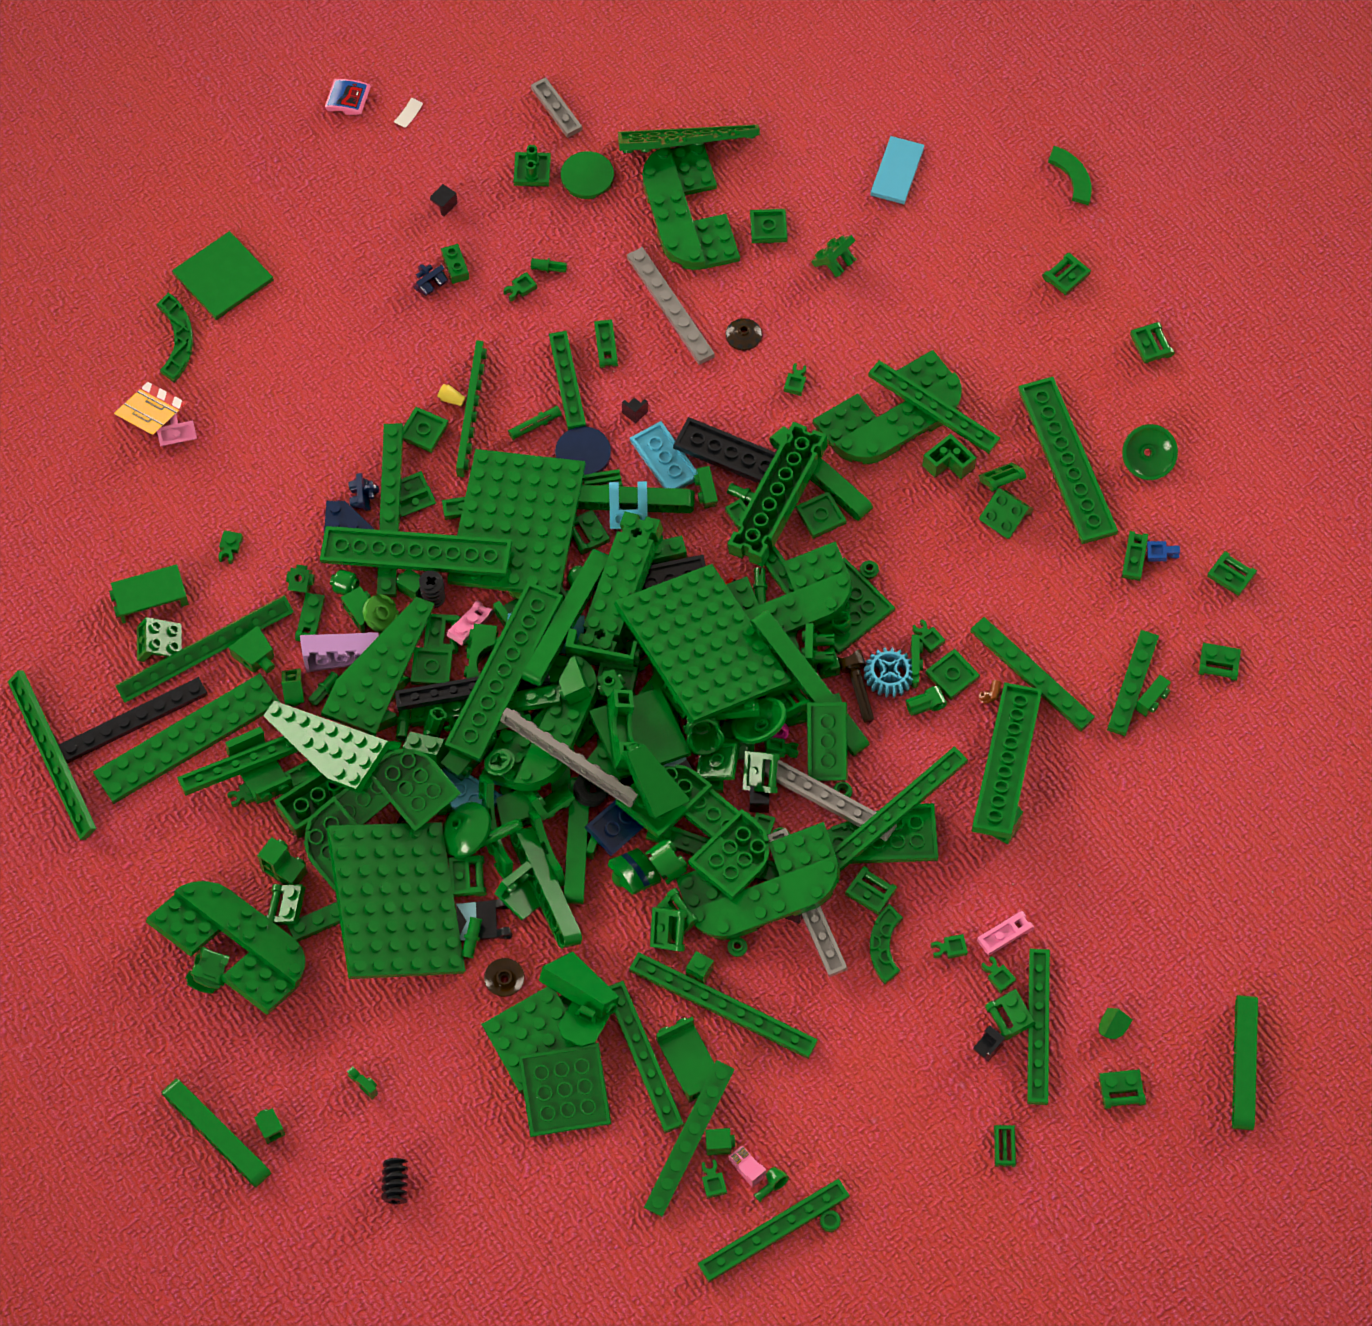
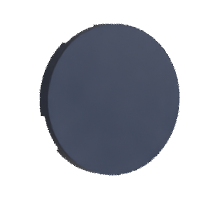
(585, 445)

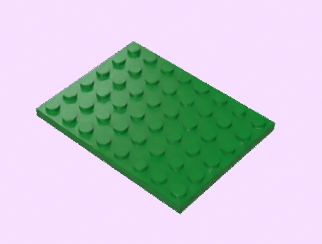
(523, 501)
(702, 643)
(395, 900)

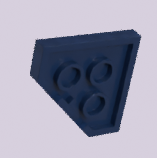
(343, 515)

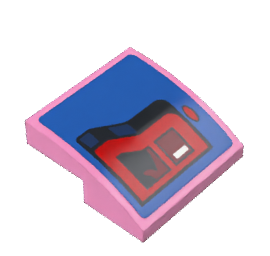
(347, 96)

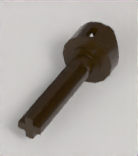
(853, 665)

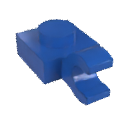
(1159, 551)

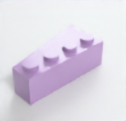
(333, 650)

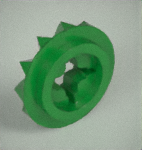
(492, 761)

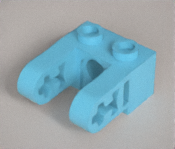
(617, 513)

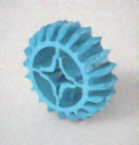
(888, 682)

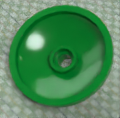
(1162, 452)
(762, 727)
(466, 829)

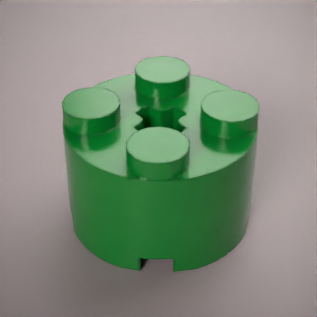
(666, 861)

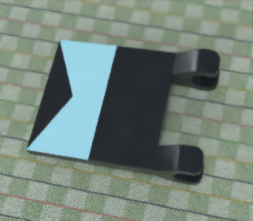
(487, 912)

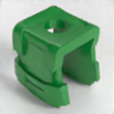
(207, 971)

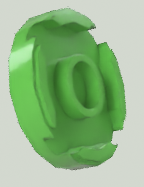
(379, 612)

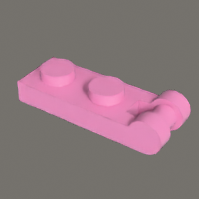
(461, 629)
(1005, 933)

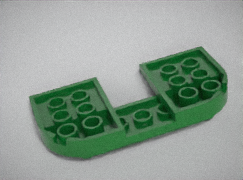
(666, 182)
(863, 437)
(819, 593)
(564, 722)
(402, 778)
(737, 842)
(805, 882)
(205, 909)

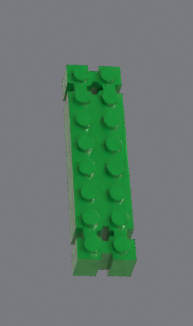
(777, 494)
(621, 576)

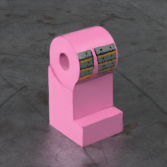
(747, 1166)

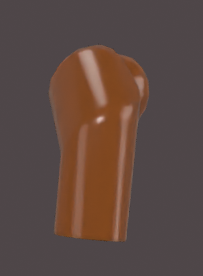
(987, 697)

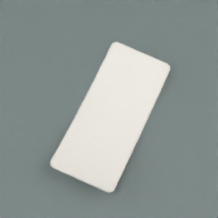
(409, 112)

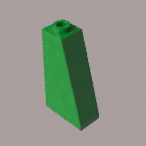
(653, 782)
(579, 984)

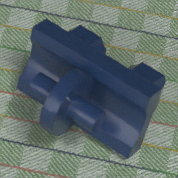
(424, 283)
(365, 491)

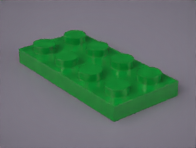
(827, 740)

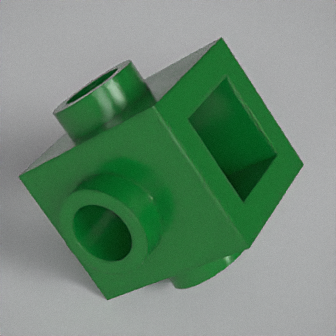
(294, 582)
(608, 681)

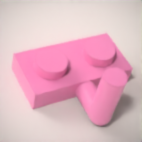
(176, 432)

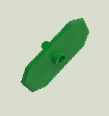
(581, 1025)

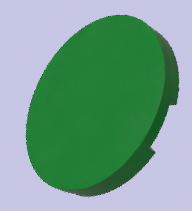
(587, 174)

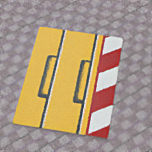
(150, 408)

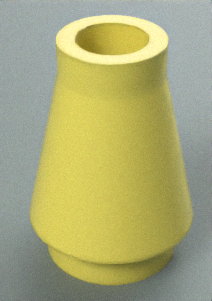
(450, 395)

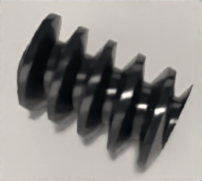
(432, 588)
(393, 1182)

